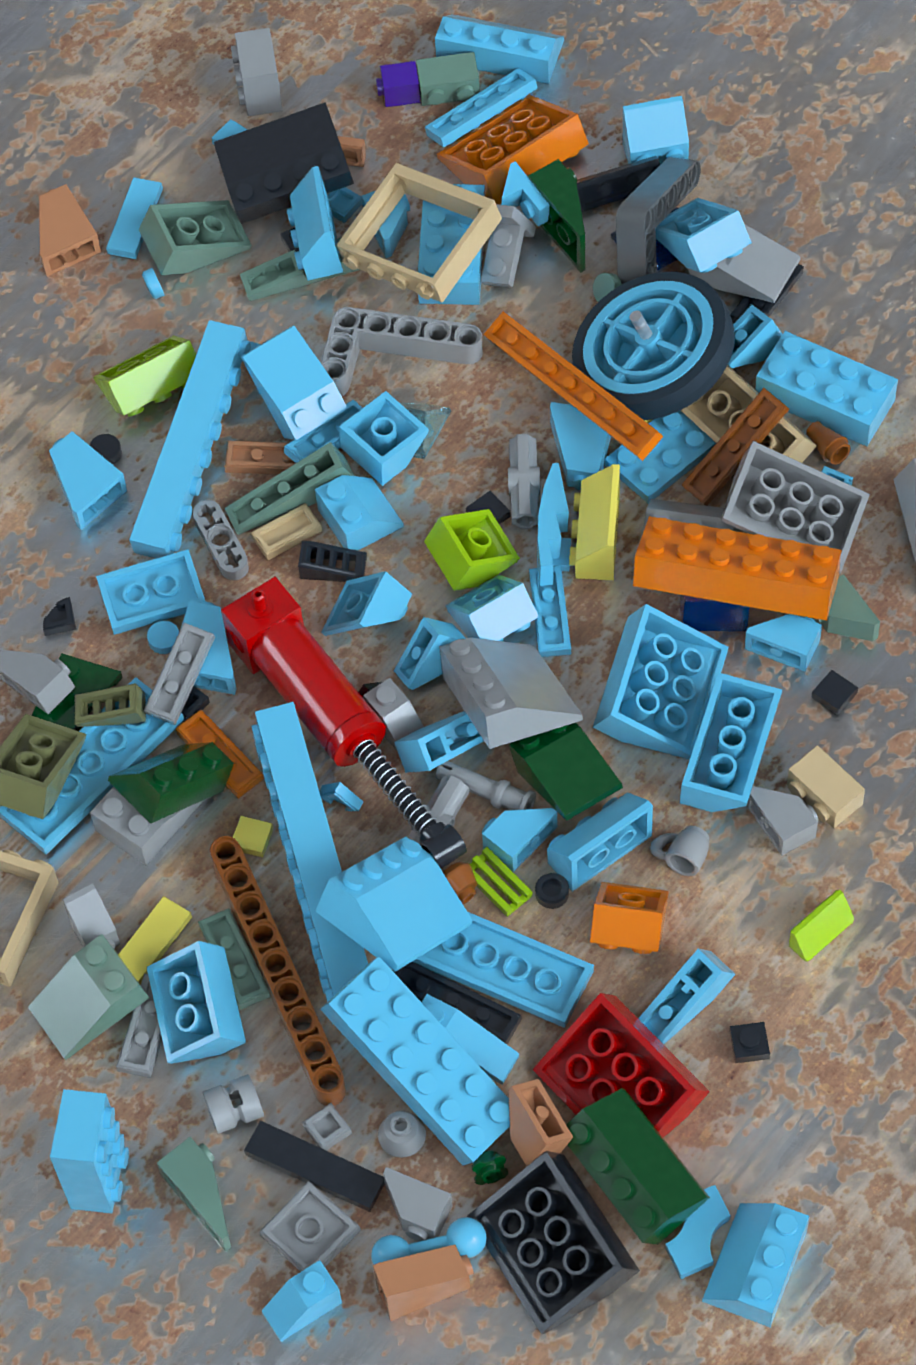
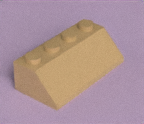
(726, 402)

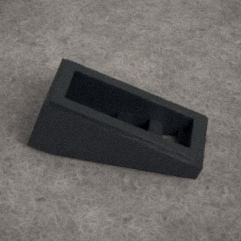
(323, 551)

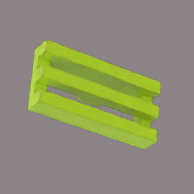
(507, 874)

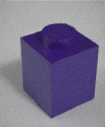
(399, 84)

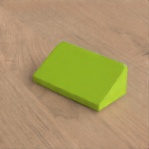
(821, 926)

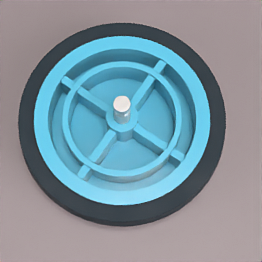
(656, 342)

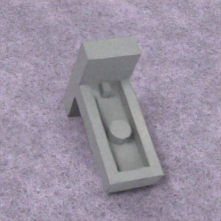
(505, 247)

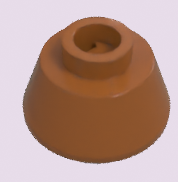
(462, 880)

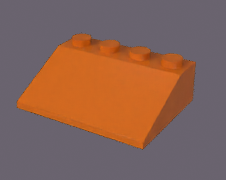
(526, 132)

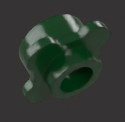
(489, 1168)

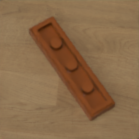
(727, 453)

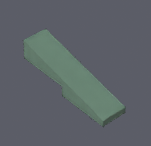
(279, 276)

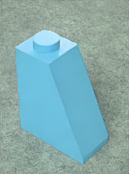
(579, 443)
(85, 478)
(217, 668)

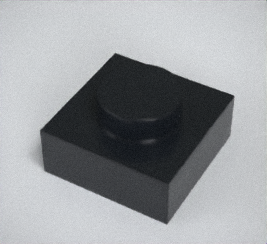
(749, 1042)

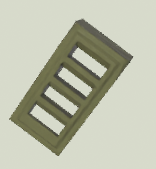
(123, 715)

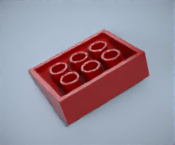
(616, 1051)

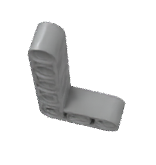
(427, 340)

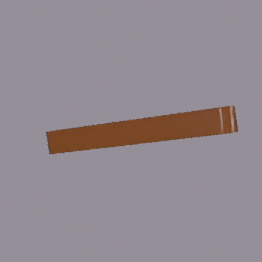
(282, 982)

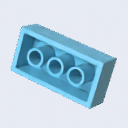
(438, 237)
(827, 387)
(89, 1151)

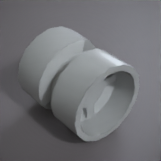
(221, 1109)

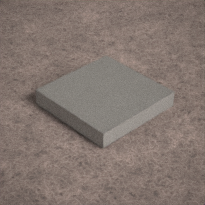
(309, 1229)

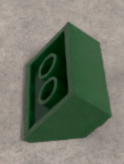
(174, 779)

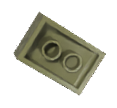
(36, 764)

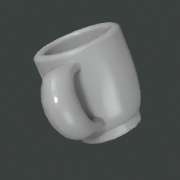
(686, 851)

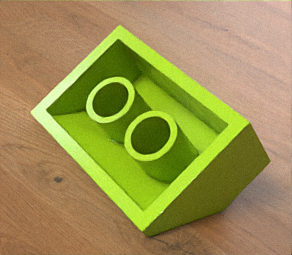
(147, 376)

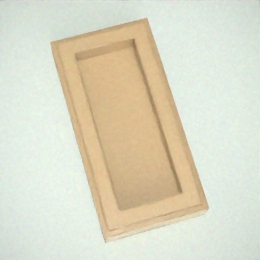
(286, 531)

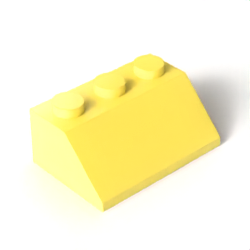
(596, 525)

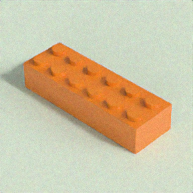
(737, 568)

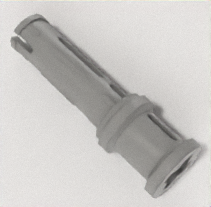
(499, 793)

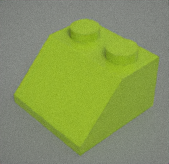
(470, 548)

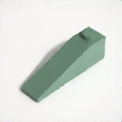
(288, 489)

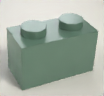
(447, 78)

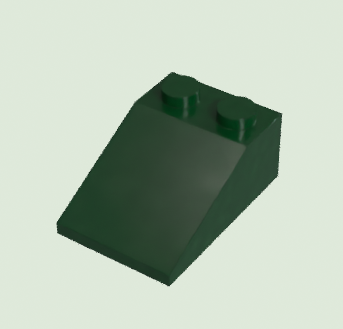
(565, 218)
(565, 769)

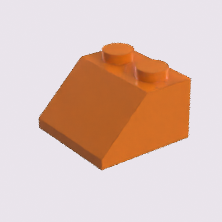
(629, 917)

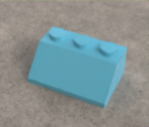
(314, 228)
(601, 839)
(196, 1003)
(757, 1261)

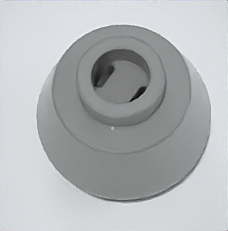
(401, 1134)

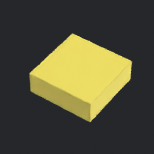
(253, 835)

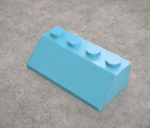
(500, 46)
(729, 744)

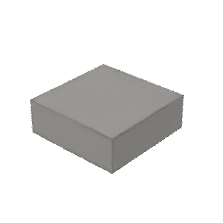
(327, 1127)

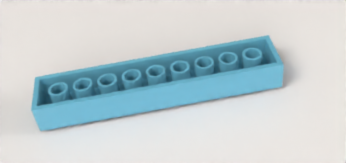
(305, 839)

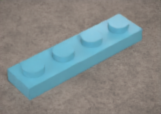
(481, 107)

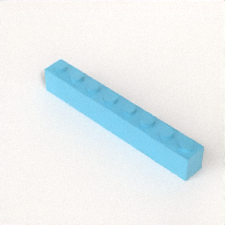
(190, 441)

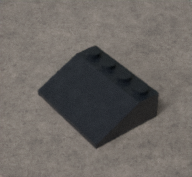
(273, 158)
(553, 1242)

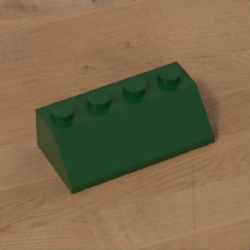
(634, 1166)

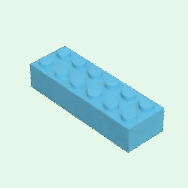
(420, 1061)

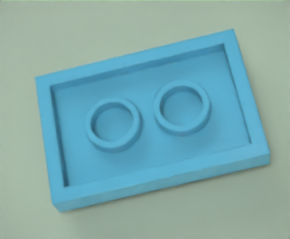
(674, 456)
(150, 591)

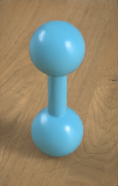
(464, 1233)

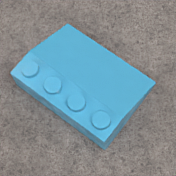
(659, 683)
(395, 904)

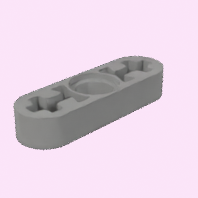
(220, 553)

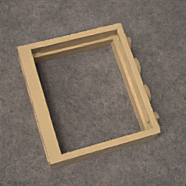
(433, 190)
(45, 885)

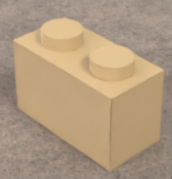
(825, 787)

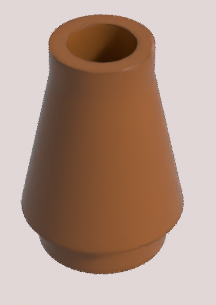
(830, 445)

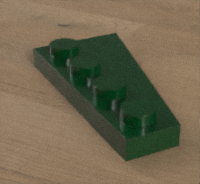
(86, 678)

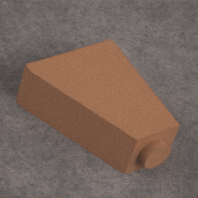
(64, 231)
(421, 1279)

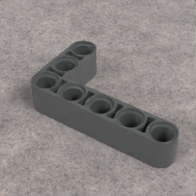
(645, 210)

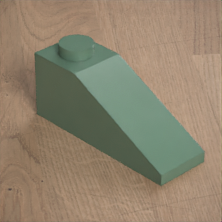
(192, 1177)

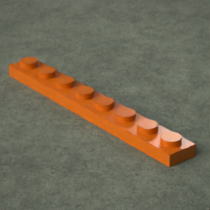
(573, 386)

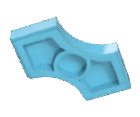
(691, 1247)

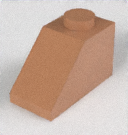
(535, 1122)

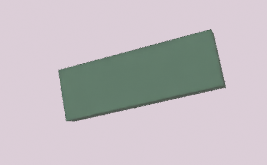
(246, 978)

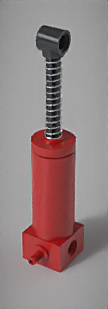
(271, 637)

